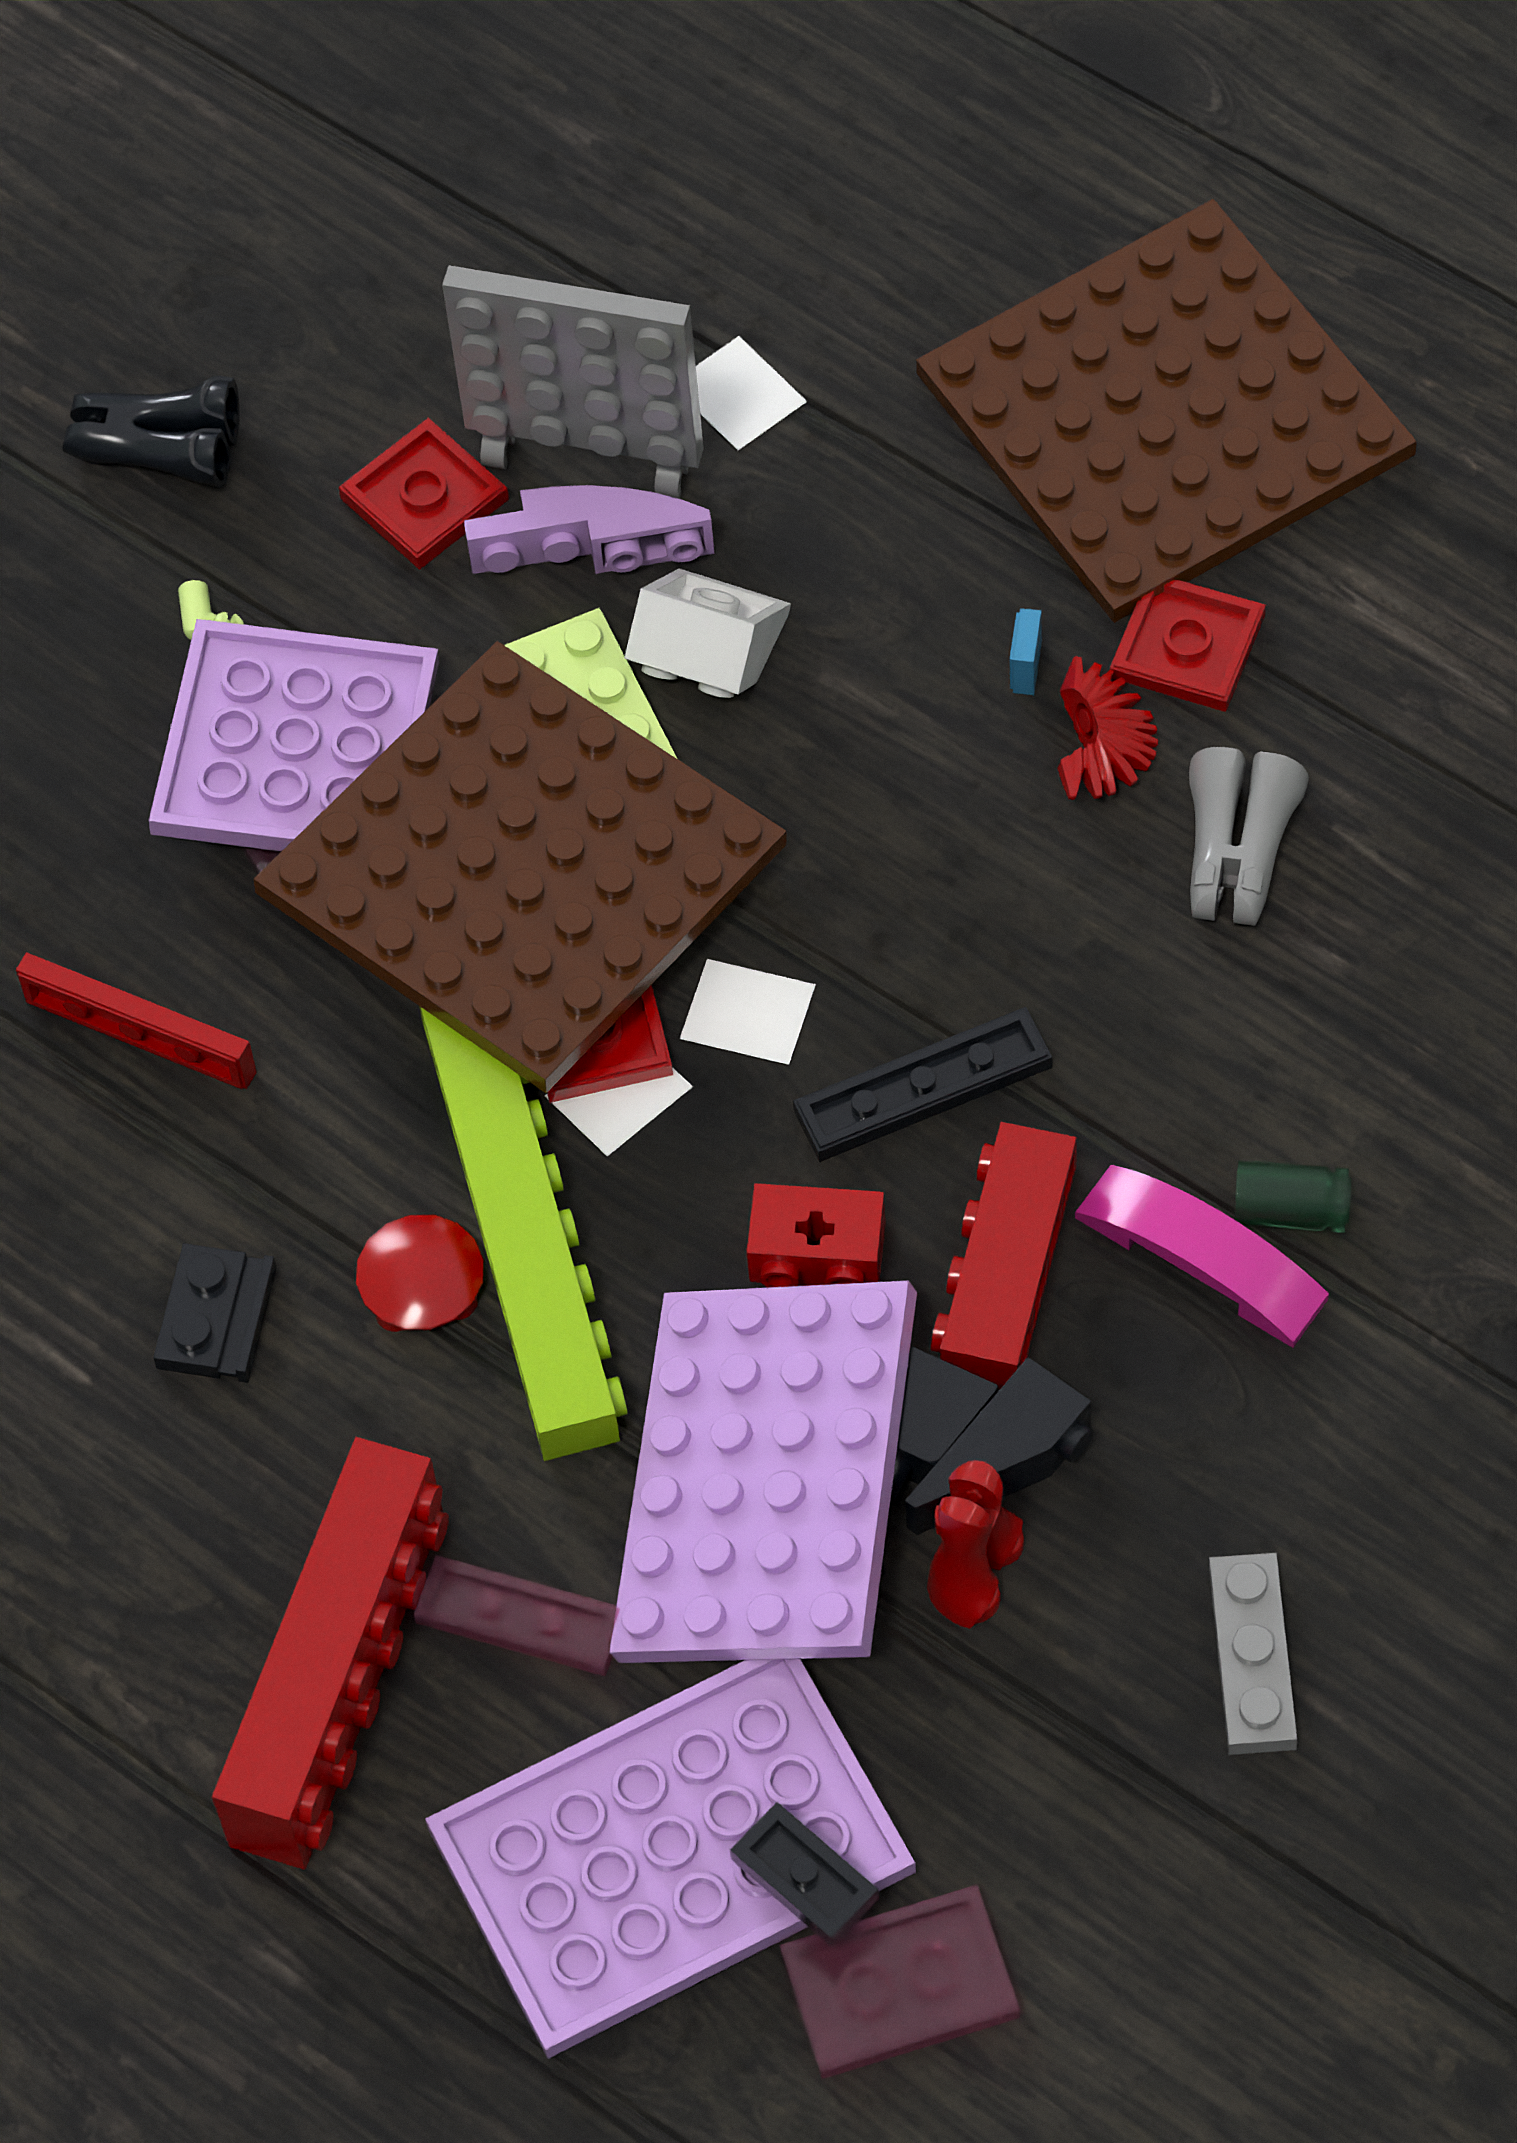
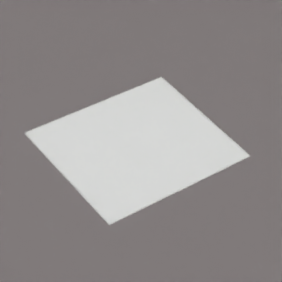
(743, 393)
(747, 1011)
(620, 1112)

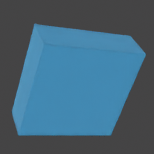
(1025, 651)

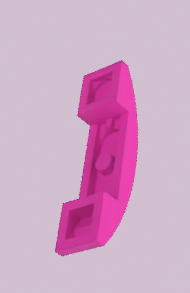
(1207, 1246)

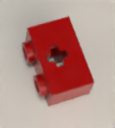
(792, 1217)

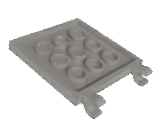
(575, 370)

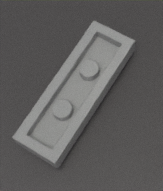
(1252, 1653)

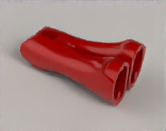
(974, 1539)

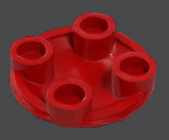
(420, 1273)

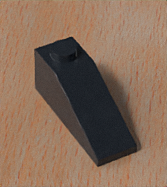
(1020, 1433)

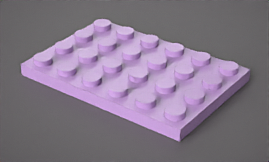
(765, 1474)
(613, 1859)

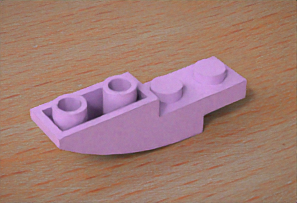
(612, 523)

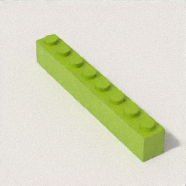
(528, 1246)

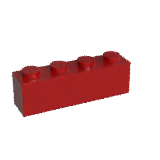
(1007, 1253)

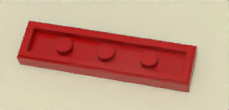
(136, 1021)

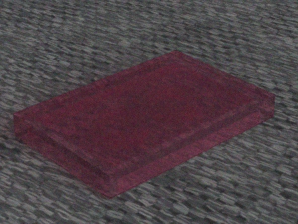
(900, 1982)

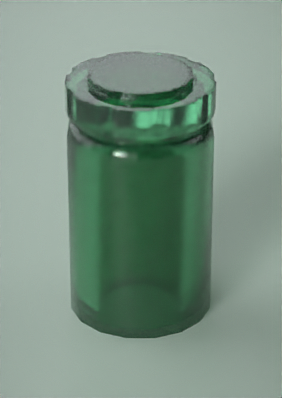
(1292, 1196)

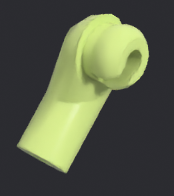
(196, 605)

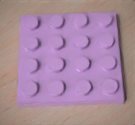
(279, 728)

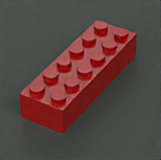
(331, 1655)

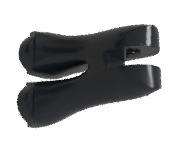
(166, 432)

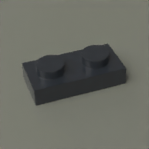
(804, 1874)

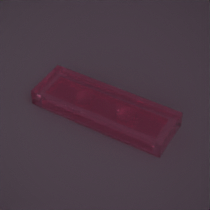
(518, 1615)

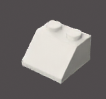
(704, 632)

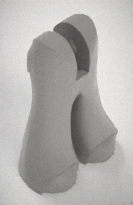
(1215, 786)

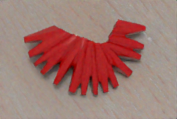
(1111, 732)

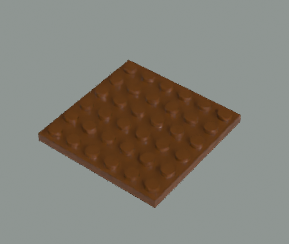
(1165, 408)
(520, 865)

